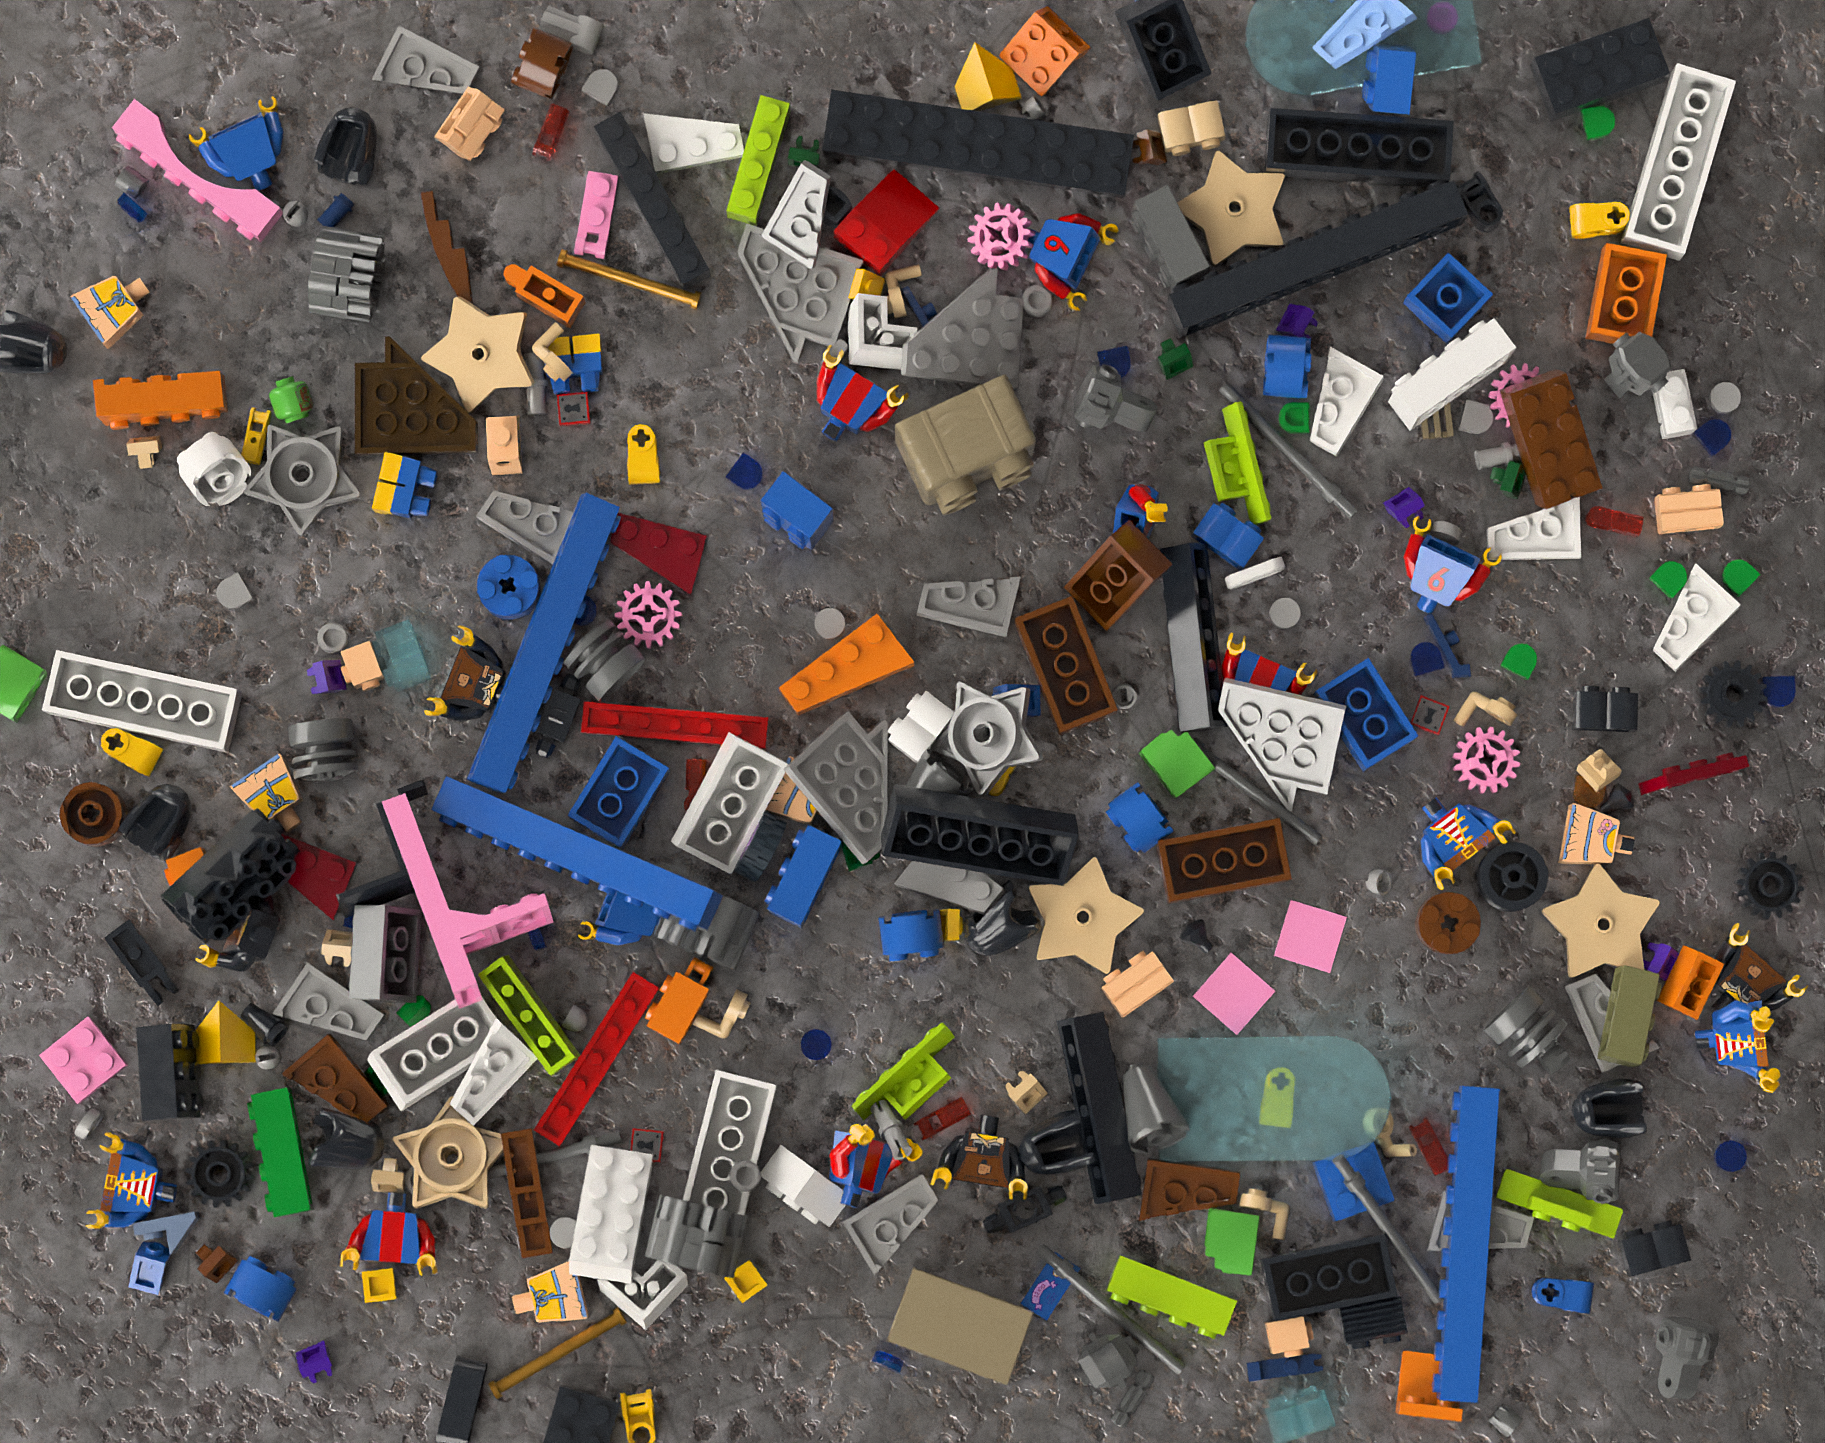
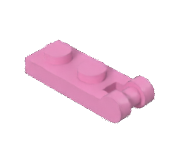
(596, 213)

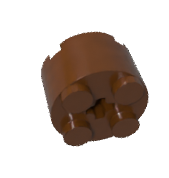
(543, 63)
(79, 805)
(1432, 914)

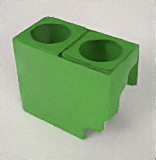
(18, 683)
(1176, 761)
(1231, 1240)

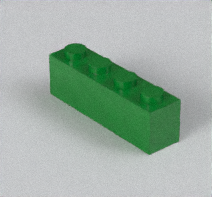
(281, 1152)

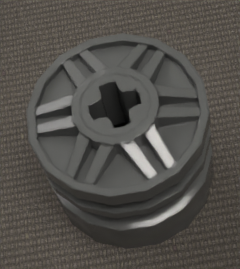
(603, 659)
(323, 749)
(1526, 1027)

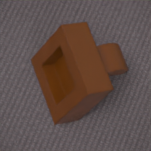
(1151, 148)
(215, 1263)

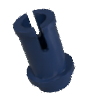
(336, 211)

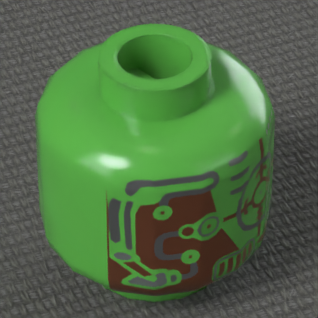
(291, 400)

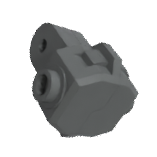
(1638, 365)
(1105, 401)
(1591, 1170)
(1685, 1349)
(1107, 1360)

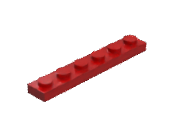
(671, 724)
(596, 1059)

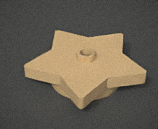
(1230, 231)
(497, 337)
(1579, 918)
(1065, 934)
(428, 1154)

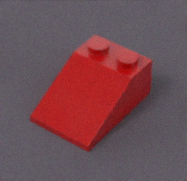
(885, 222)

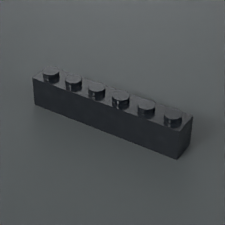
(652, 201)
(1193, 637)
(1100, 1107)

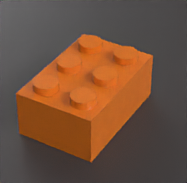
(1625, 293)

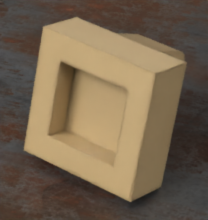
(145, 449)
(1598, 770)
(337, 944)
(1026, 1093)
(388, 1178)

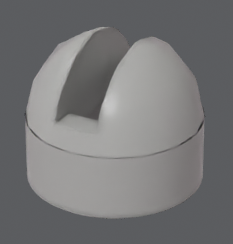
(1035, 109)
(299, 217)
(1130, 694)
(1377, 887)
(575, 1020)
(268, 1064)

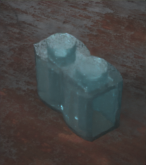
(402, 656)
(1298, 1415)

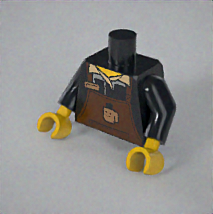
(473, 681)
(249, 941)
(1749, 976)
(983, 1159)

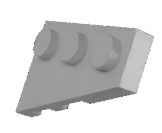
(958, 886)

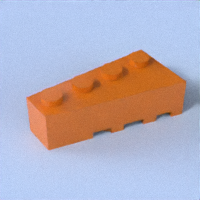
(160, 399)
(851, 664)

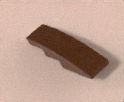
(452, 260)
(526, 1193)

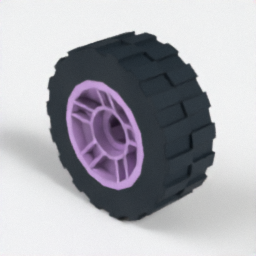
(760, 847)

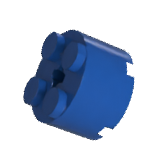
(1287, 366)
(504, 570)
(1139, 818)
(911, 933)
(261, 1289)

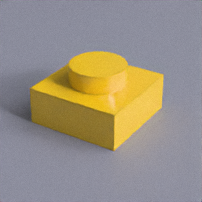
(866, 283)
(951, 924)
(746, 1281)
(379, 1285)

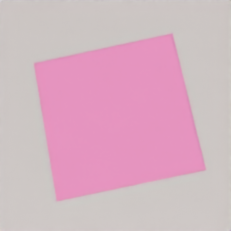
(1310, 936)
(1234, 993)

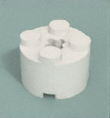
(214, 470)

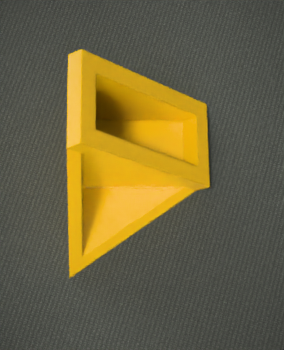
(985, 81)
(225, 1038)

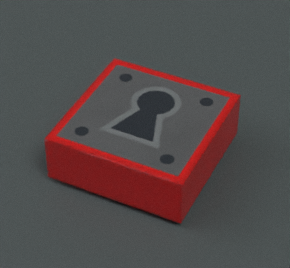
(573, 408)
(1429, 715)
(647, 1142)

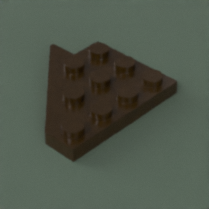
(407, 410)

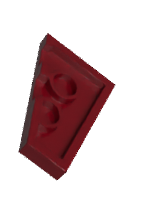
(662, 548)
(1697, 770)
(321, 876)

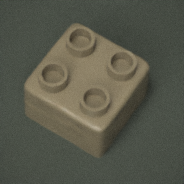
(967, 443)

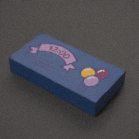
(1046, 1291)

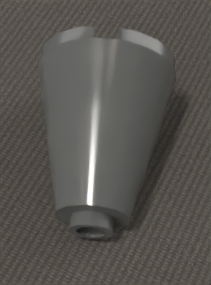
(938, 776)
(1150, 1111)

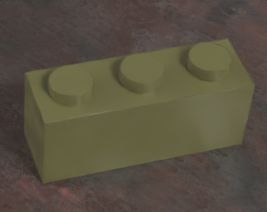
(1629, 1016)

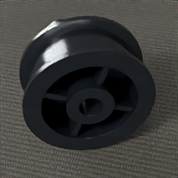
(1494, 880)

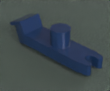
(921, 313)
(1444, 643)
(1283, 1367)

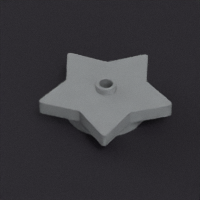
(286, 459)
(968, 734)

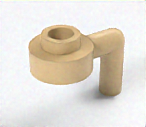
(894, 299)
(554, 365)
(1499, 709)
(736, 1008)
(1387, 1146)
(1258, 1200)

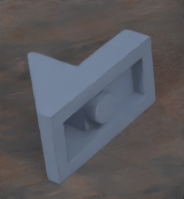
(176, 1228)

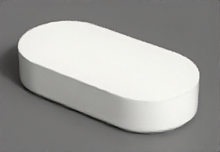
(1255, 573)

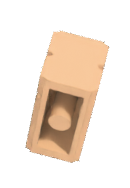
(470, 124)
(1688, 510)
(1137, 983)

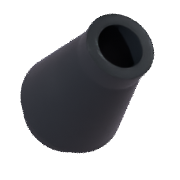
(266, 1025)

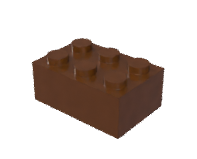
(1118, 575)

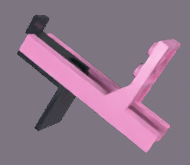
(452, 931)

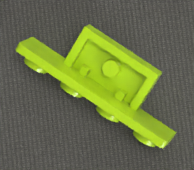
(1236, 466)
(911, 1079)
(1559, 1204)

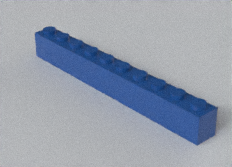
(543, 644)
(578, 853)
(1467, 1244)

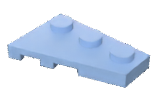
(1361, 28)

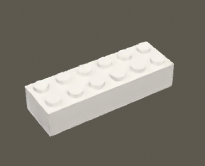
(1678, 161)
(142, 701)
(729, 1133)

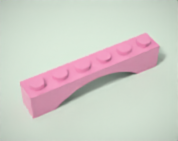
(247, 208)

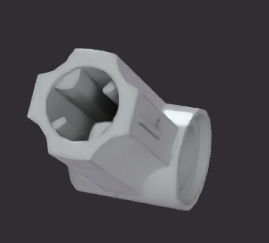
(580, 30)

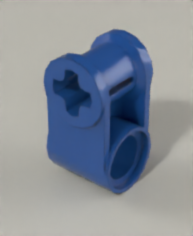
(1568, 1294)

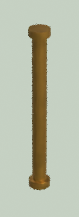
(629, 279)
(557, 1353)

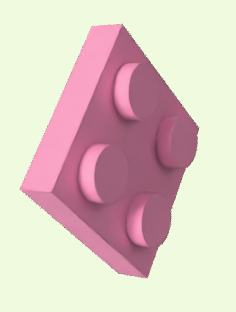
(83, 1060)

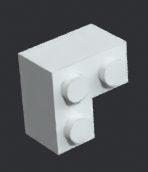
(870, 336)
(802, 1187)
(647, 1295)

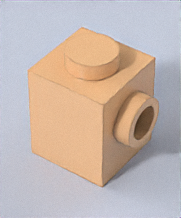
(362, 666)
(1289, 1336)

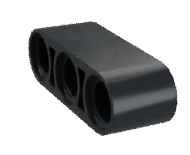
(461, 1401)

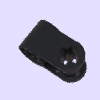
(1477, 198)

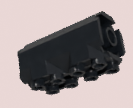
(240, 866)

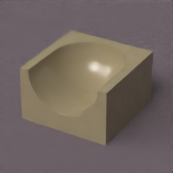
(960, 1326)

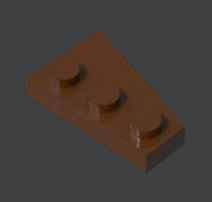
(337, 1079)
(1185, 1187)

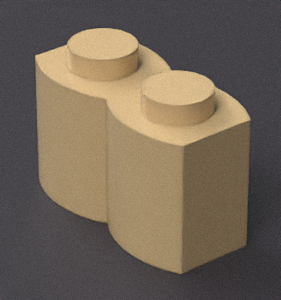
(1191, 128)

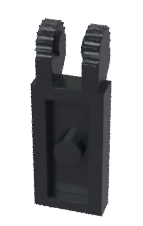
(139, 959)

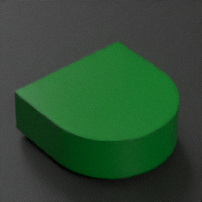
(1597, 122)
(1294, 418)
(1739, 576)
(1670, 578)
(1520, 660)
(414, 1012)

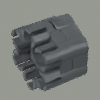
(344, 274)
(723, 940)
(695, 1242)

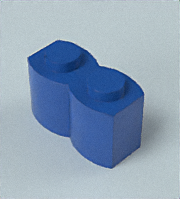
(1228, 536)

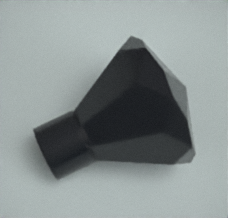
(1619, 799)
(1196, 935)

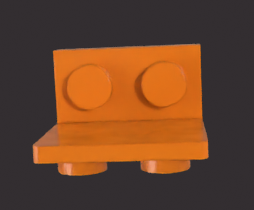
(1043, 50)
(1415, 1389)

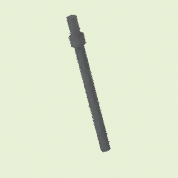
(1330, 491)
(1256, 793)
(564, 1151)
(1356, 1184)
(1064, 1269)

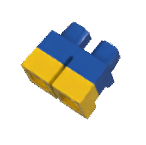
(586, 363)
(403, 500)

